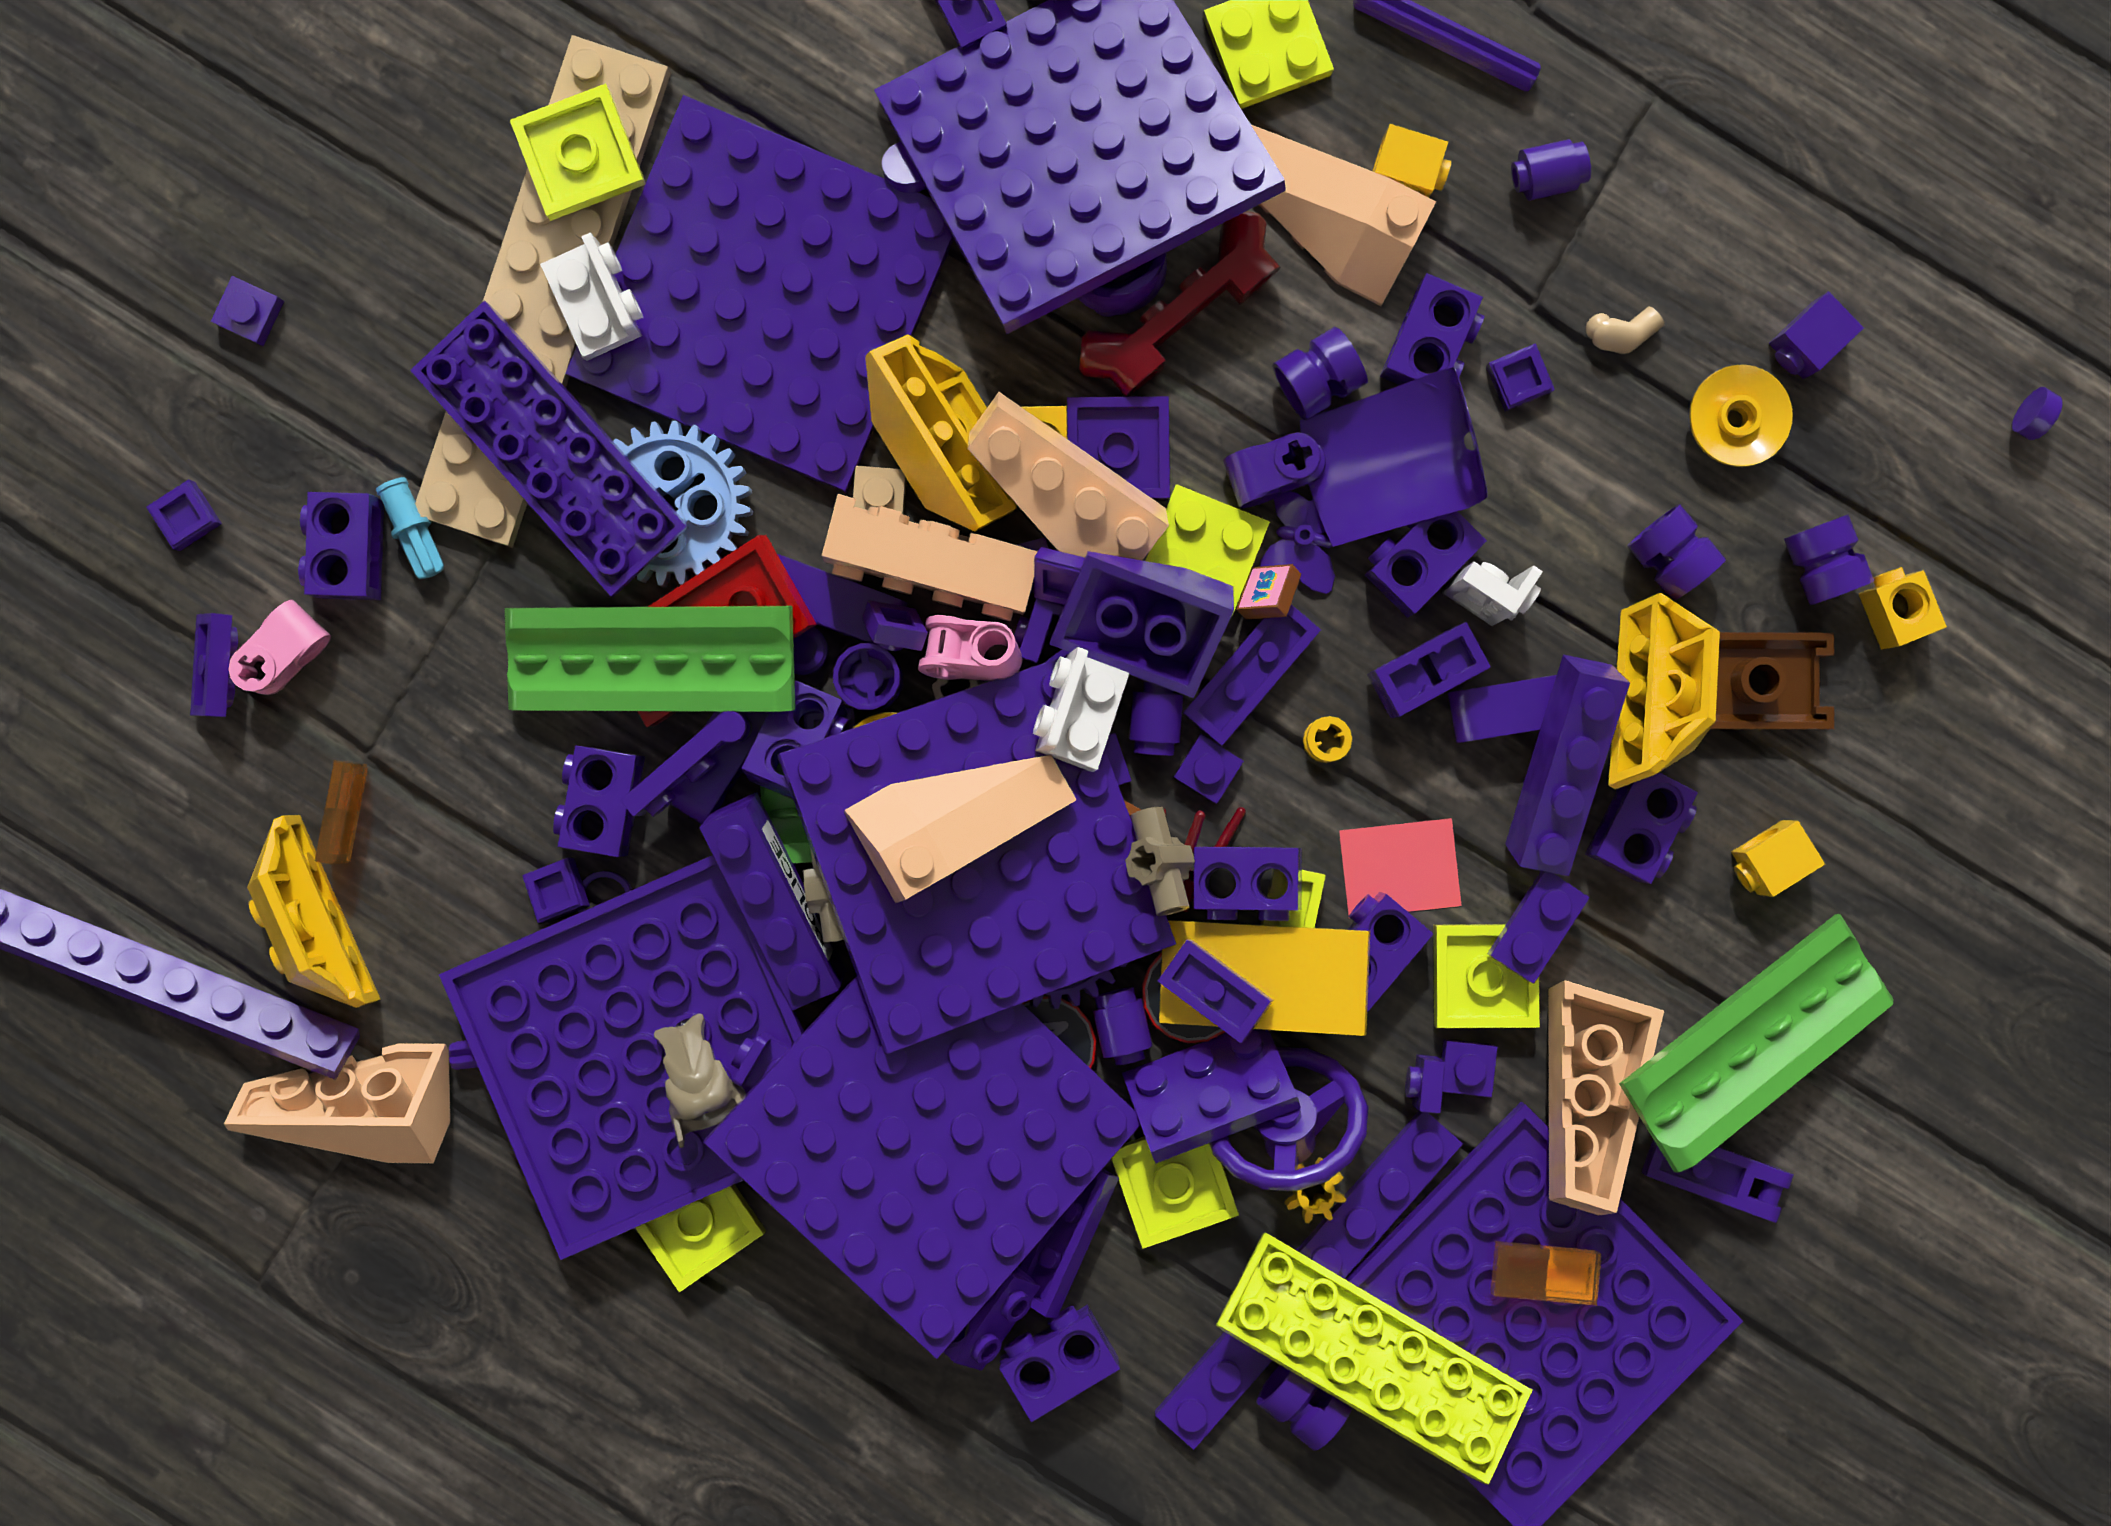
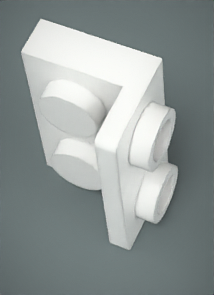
(591, 298)
(1488, 595)
(1080, 711)

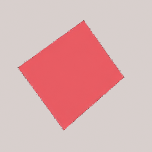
(1406, 861)

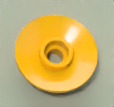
(1764, 412)

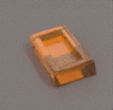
(341, 812)
(1546, 1273)

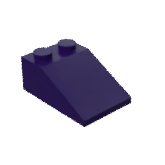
(1146, 619)

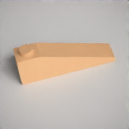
(1345, 215)
(945, 821)
(374, 1110)

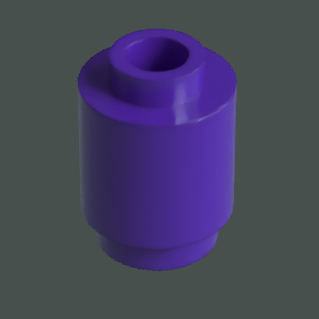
(1551, 169)
(1155, 720)
(1122, 1026)

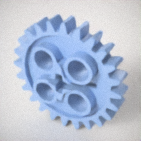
(703, 538)

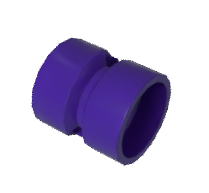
(1323, 371)
(1676, 552)
(1829, 560)
(868, 677)
(1312, 1412)

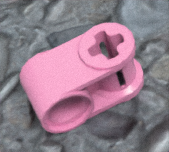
(284, 644)
(959, 647)

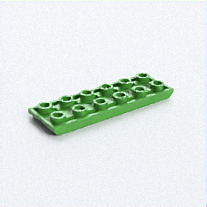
(651, 658)
(1757, 1044)

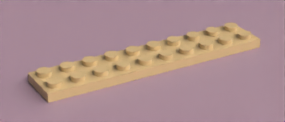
(460, 481)

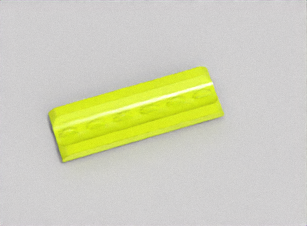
(1374, 1358)

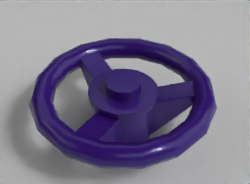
(1292, 1136)

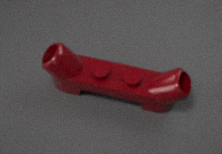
(1240, 270)

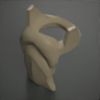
(695, 1079)

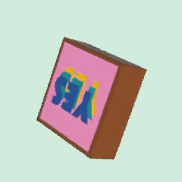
(1269, 591)

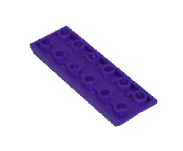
(549, 448)

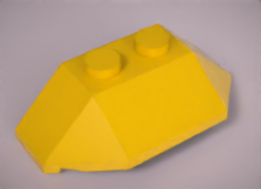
(925, 419)
(1671, 689)
(305, 919)

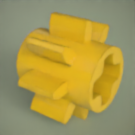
(1321, 1202)

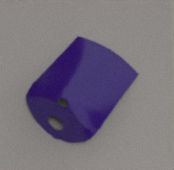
(1396, 458)

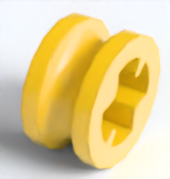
(1333, 753)

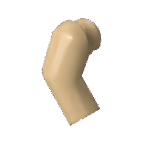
(1623, 336)

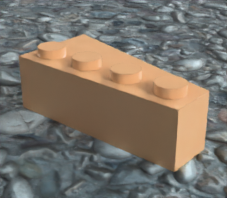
(1062, 487)
(928, 558)
(1591, 1121)

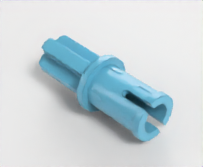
(410, 528)

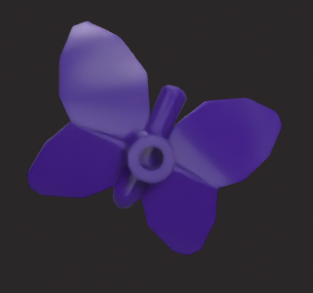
(1301, 542)

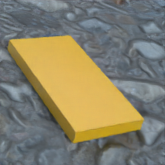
(1308, 972)

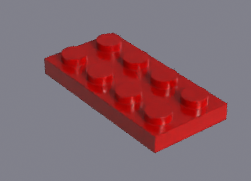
(742, 578)

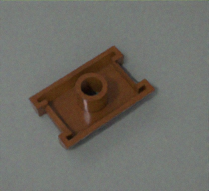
(1792, 677)

